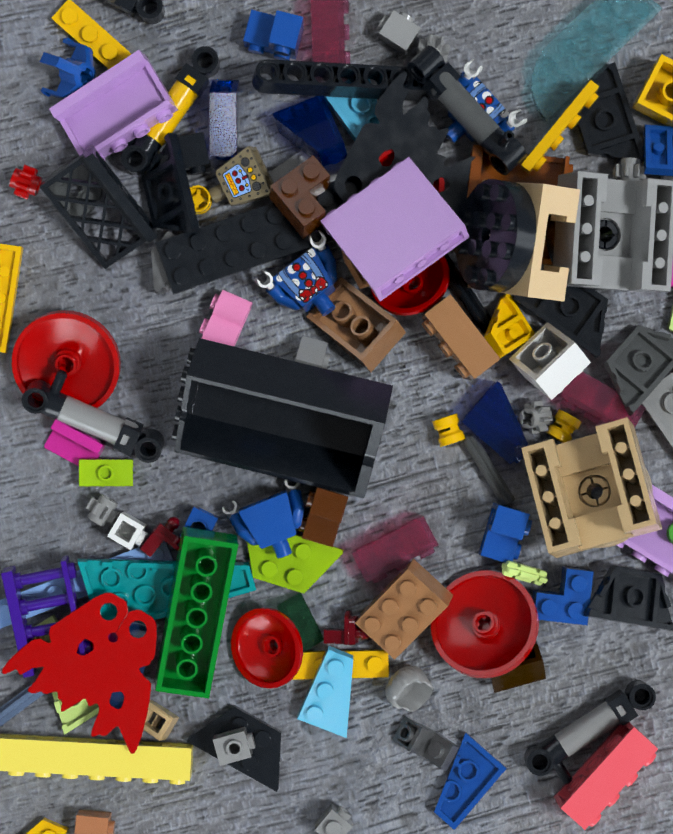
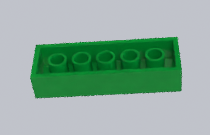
(196, 612)

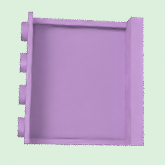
(395, 228)

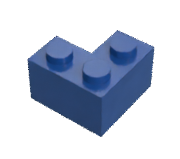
(274, 34)
(503, 532)
(570, 602)

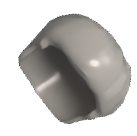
(408, 688)

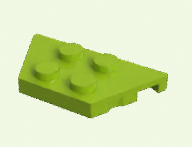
(297, 570)

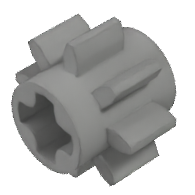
(436, 42)
(629, 170)
(535, 417)
(102, 510)

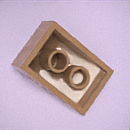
(358, 325)

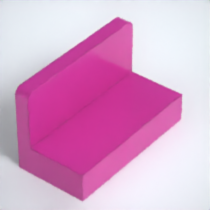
(73, 443)

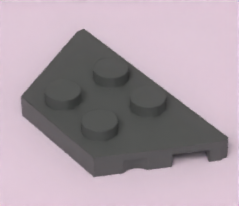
(640, 365)

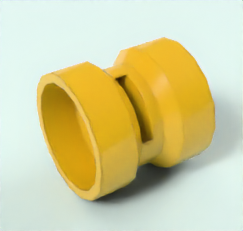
(201, 196)
(563, 426)
(448, 436)

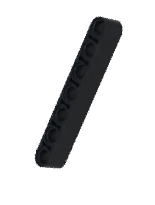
(332, 74)

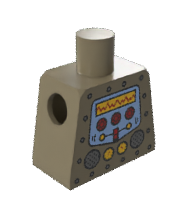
(242, 179)

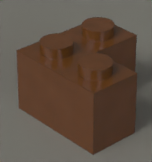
(296, 195)
(324, 516)

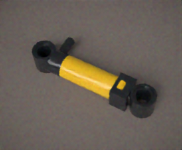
(189, 85)

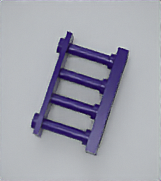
(20, 607)

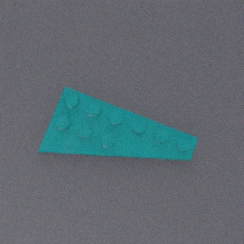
(145, 583)

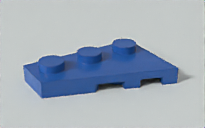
(468, 781)

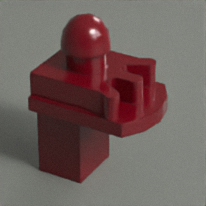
(160, 534)
(347, 636)

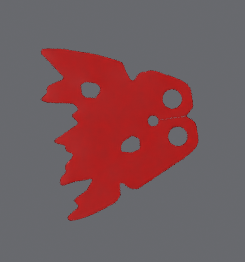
(99, 673)

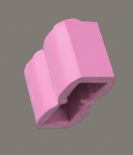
(227, 318)

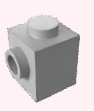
(398, 31)
(313, 352)
(233, 745)
(334, 821)

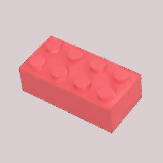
(605, 775)

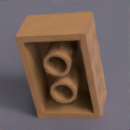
(459, 338)
(404, 609)

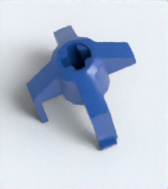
(73, 71)

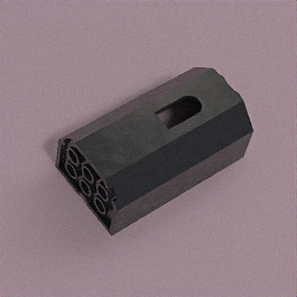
(280, 417)

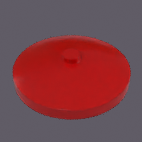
(71, 344)
(486, 625)

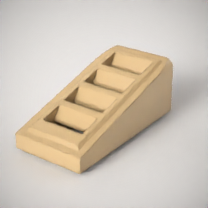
(171, 720)

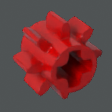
(25, 182)

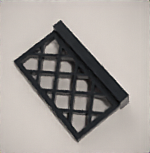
(117, 193)

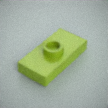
(105, 472)

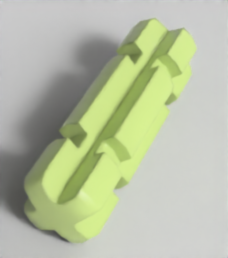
(524, 573)

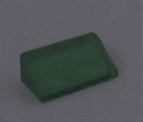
(299, 613)

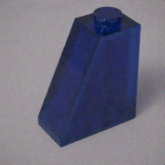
(223, 118)
(312, 130)
(496, 424)

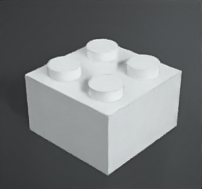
(550, 360)

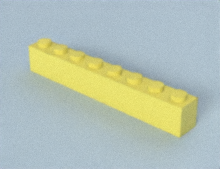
(95, 758)

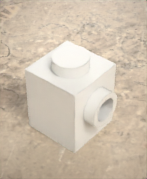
(128, 531)

